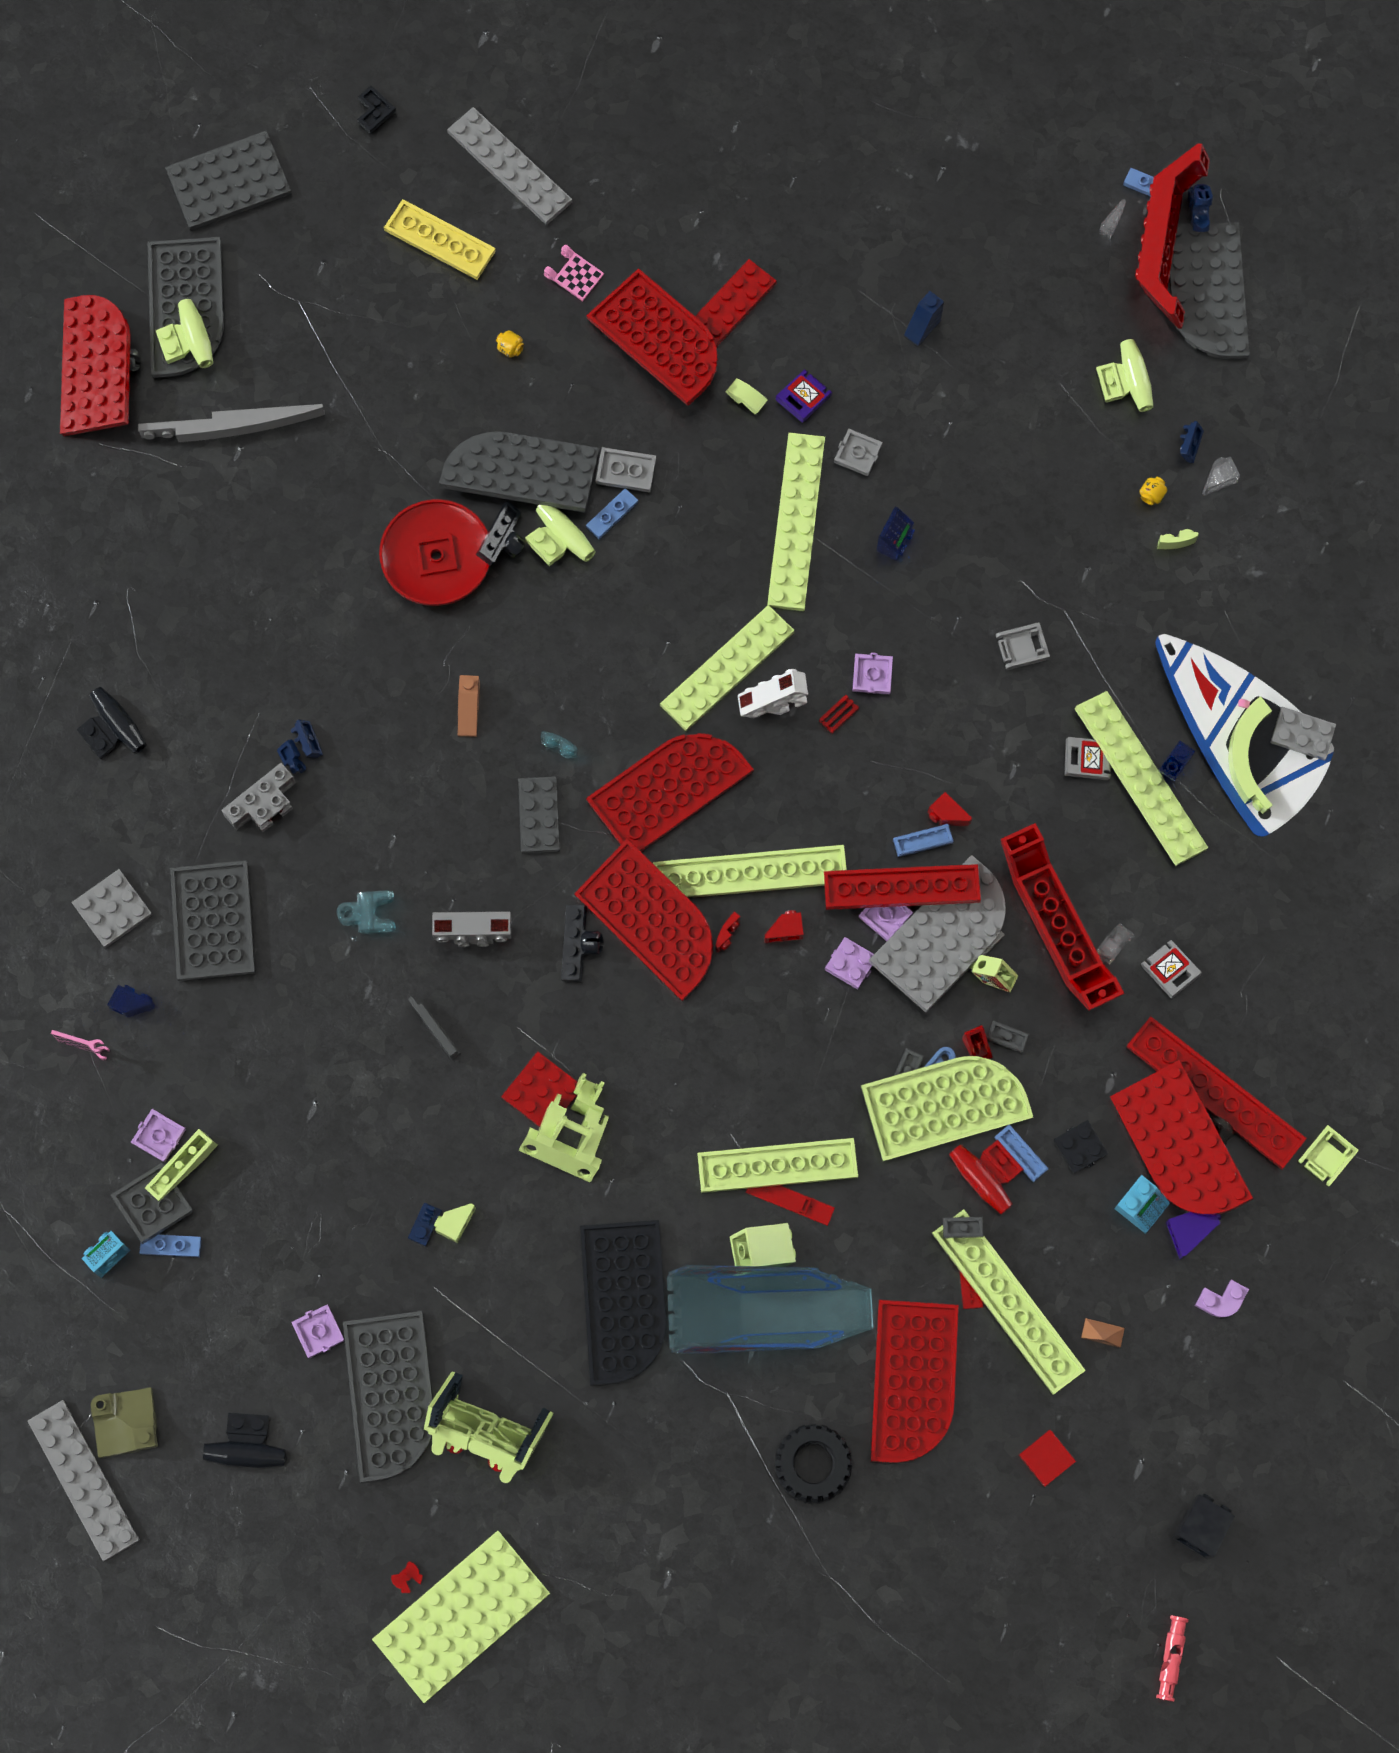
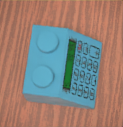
(1142, 1204)
(105, 1253)

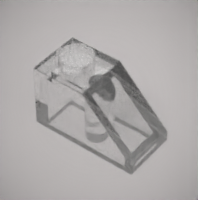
(1221, 475)
(1114, 943)

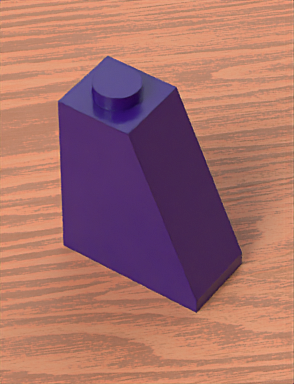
(1190, 1230)

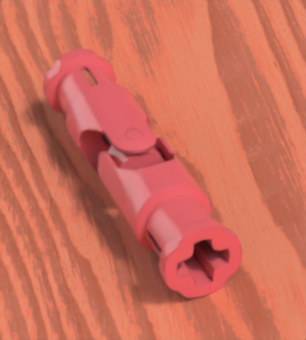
(1170, 1668)

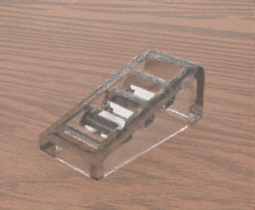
(1109, 225)

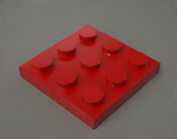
(539, 1086)

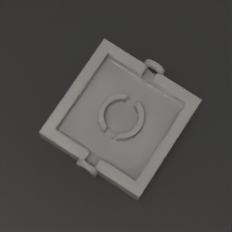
(858, 452)

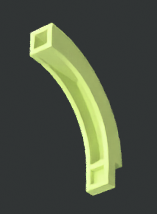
(1238, 755)

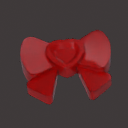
(400, 1579)

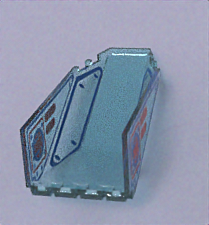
(762, 1308)

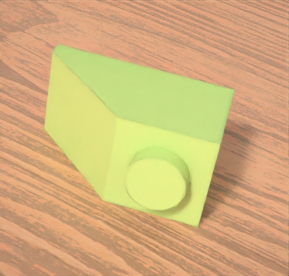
(454, 1222)

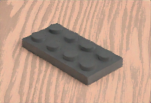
(538, 815)

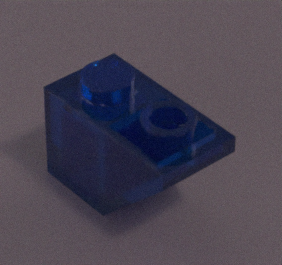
(1177, 761)
(128, 1002)

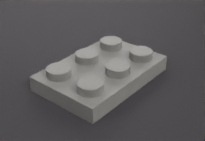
(625, 469)
(1303, 733)

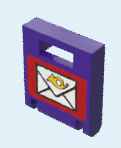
(805, 391)

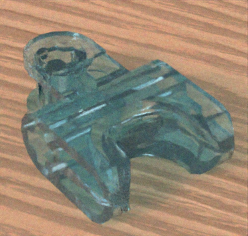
(363, 912)

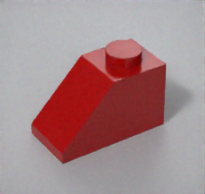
(947, 811)
(786, 928)

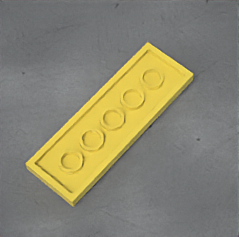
(439, 239)

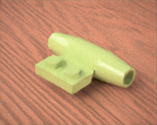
(189, 336)
(1127, 377)
(557, 536)

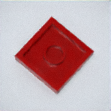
(1047, 1458)

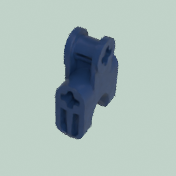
(1199, 202)

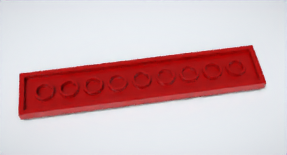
(1219, 1093)

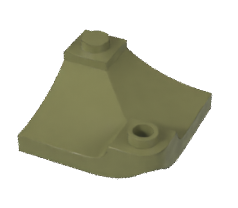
(124, 1422)

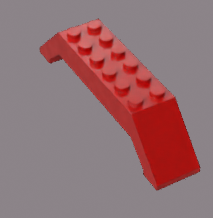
(1162, 227)
(1057, 919)

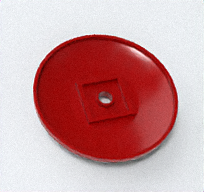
(428, 529)

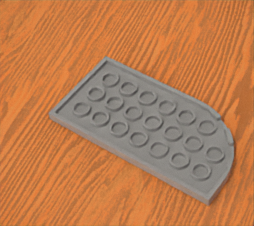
(942, 942)

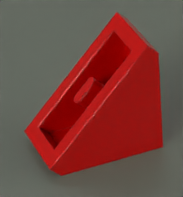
(977, 1043)

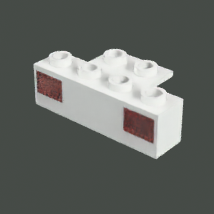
(774, 695)

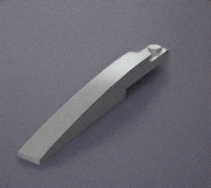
(231, 423)

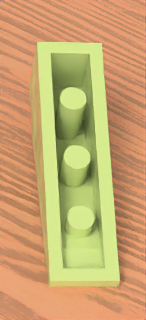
(181, 1164)

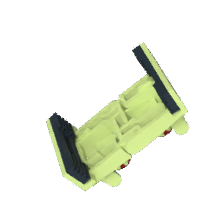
(495, 1438)

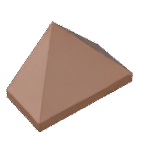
(1102, 1332)

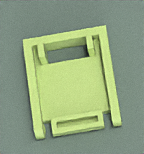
(1325, 1159)

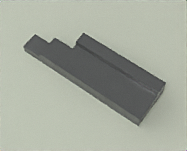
(435, 1028)

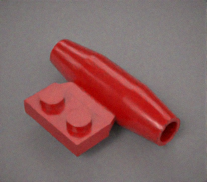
(988, 1173)

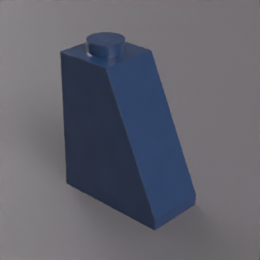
(925, 318)

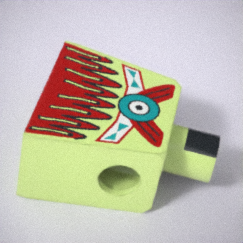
(987, 971)

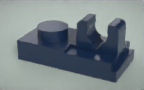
(1191, 441)
(307, 738)
(424, 1224)

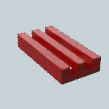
(855, 708)

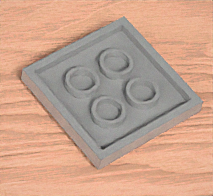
(112, 908)

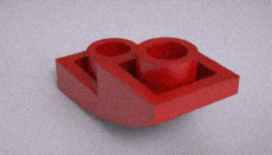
(724, 937)

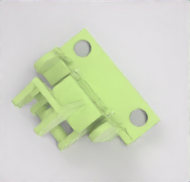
(563, 1155)

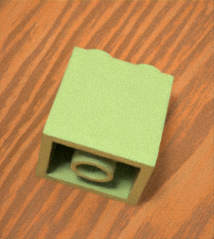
(763, 1246)

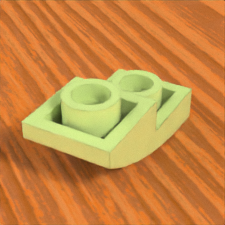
(744, 393)
(1183, 539)

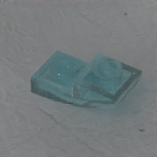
(565, 747)

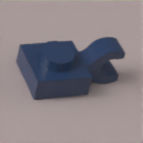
(289, 755)

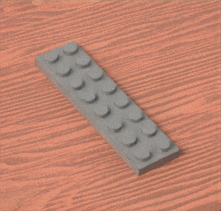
(509, 166)
(83, 1480)

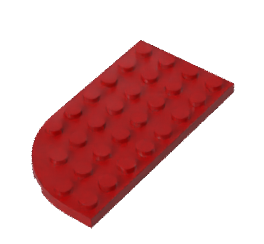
(659, 335)
(94, 366)
(668, 787)
(651, 918)
(1181, 1143)
(913, 1378)

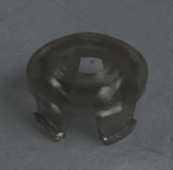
(1224, 1127)

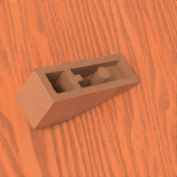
(468, 705)

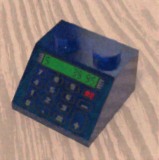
(895, 534)

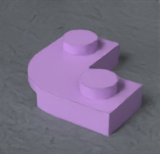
(1225, 1305)

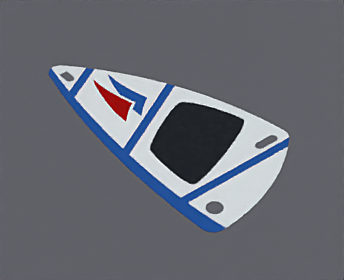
(1209, 697)

